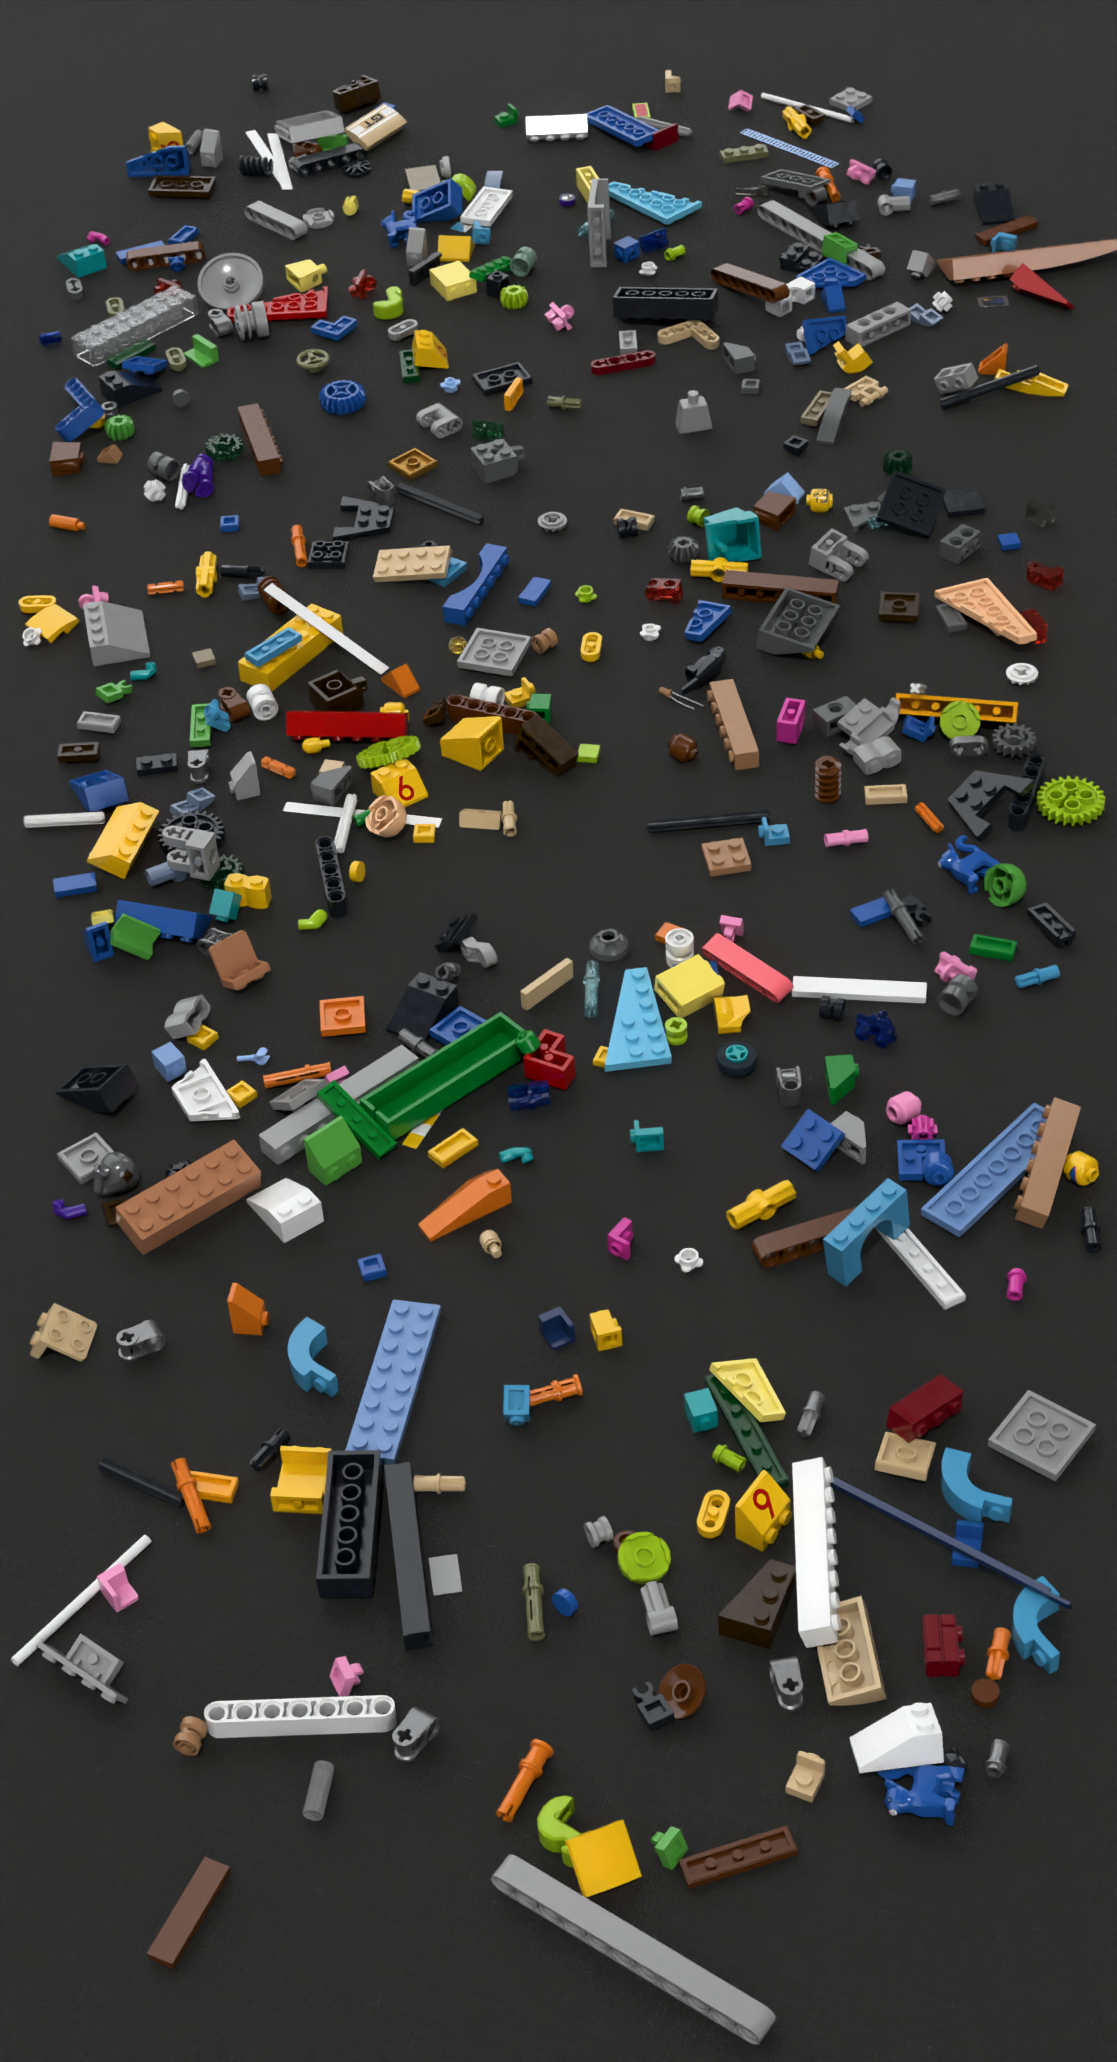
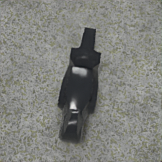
(704, 669)

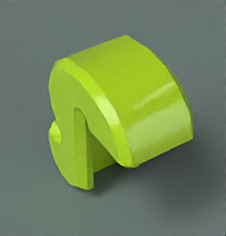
(467, 185)
(392, 307)
(552, 1826)

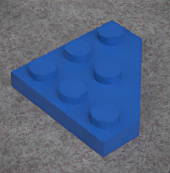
(833, 273)

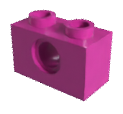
(791, 720)

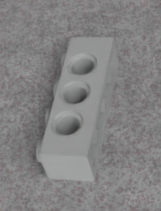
(878, 324)

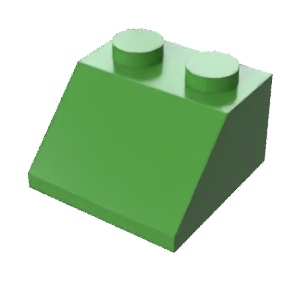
(332, 1151)

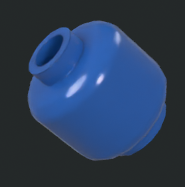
(938, 1166)

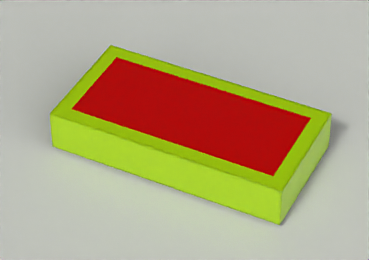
(640, 109)

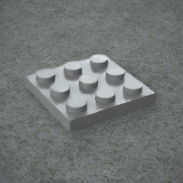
(494, 652)
(1041, 1435)

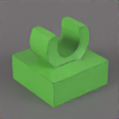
(670, 1847)

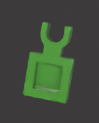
(111, 692)

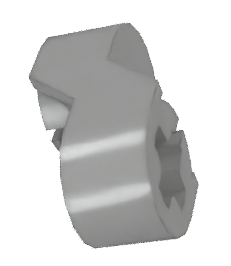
(478, 952)

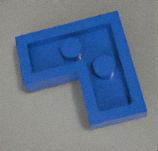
(336, 330)
(911, 1156)

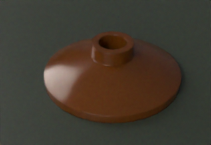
(678, 1682)

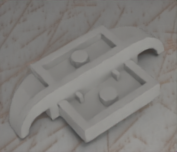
(868, 723)

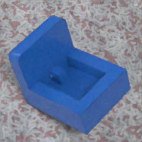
(917, 729)

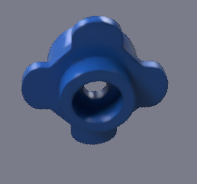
(176, 263)

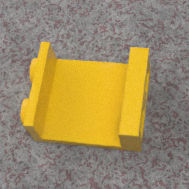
(301, 1480)

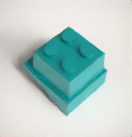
(733, 535)

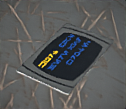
(993, 301)

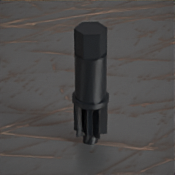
(242, 571)

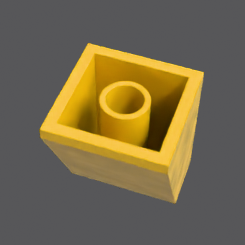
(474, 741)

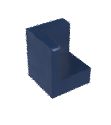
(556, 1328)

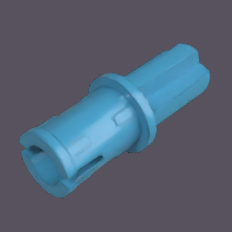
(1037, 976)

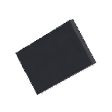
(500, 378)

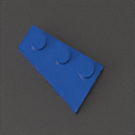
(823, 331)
(706, 619)

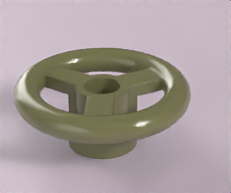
(313, 363)

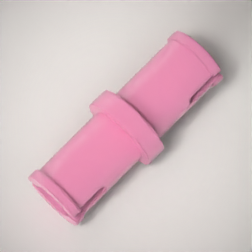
(846, 838)

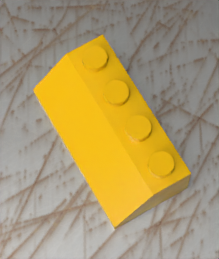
(123, 838)

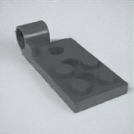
(808, 185)

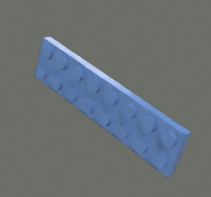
(986, 1176)
(394, 1379)

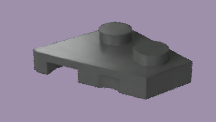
(859, 514)

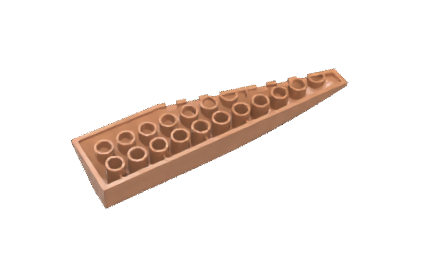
(1034, 258)

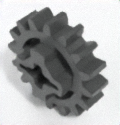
(1014, 740)

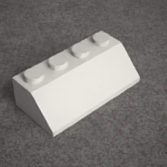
(556, 127)

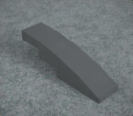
(833, 416)

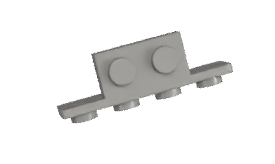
(92, 1663)

